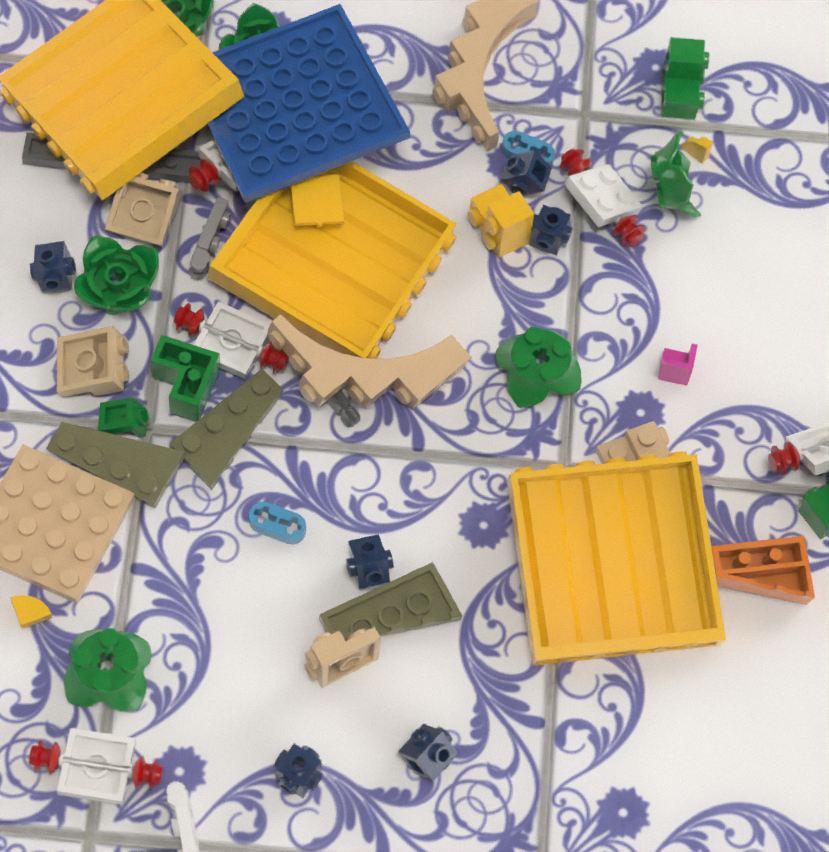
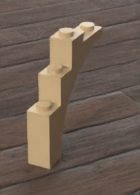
(469, 55)
(367, 379)

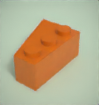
(766, 568)

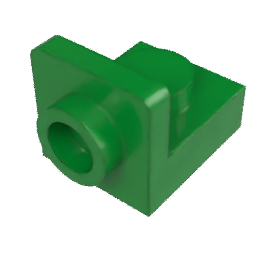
(123, 416)

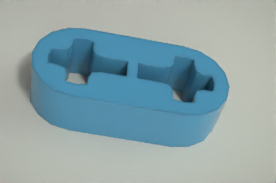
(527, 144)
(279, 520)

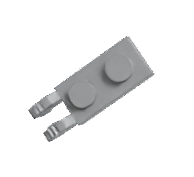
(209, 240)

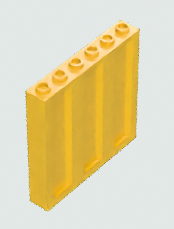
(119, 91)
(337, 279)
(615, 558)

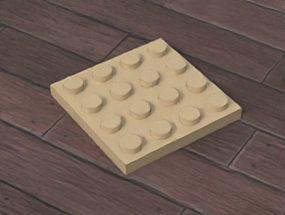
(57, 522)

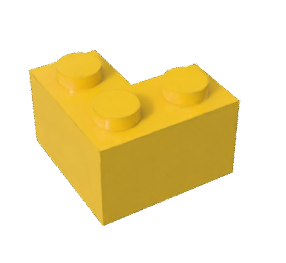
(502, 219)

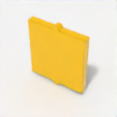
(317, 201)

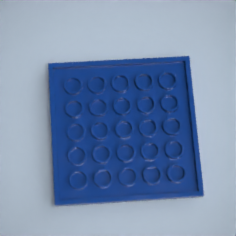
(305, 104)

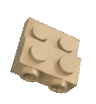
(144, 209)
(92, 362)
(636, 443)
(335, 658)

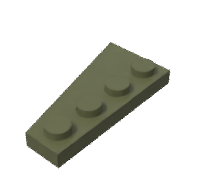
(227, 427)
(123, 461)
(398, 606)

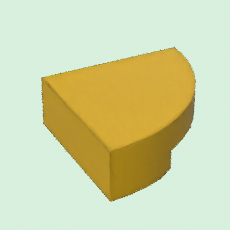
(697, 148)
(30, 610)

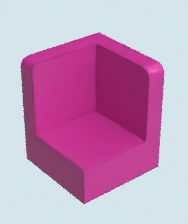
(677, 365)

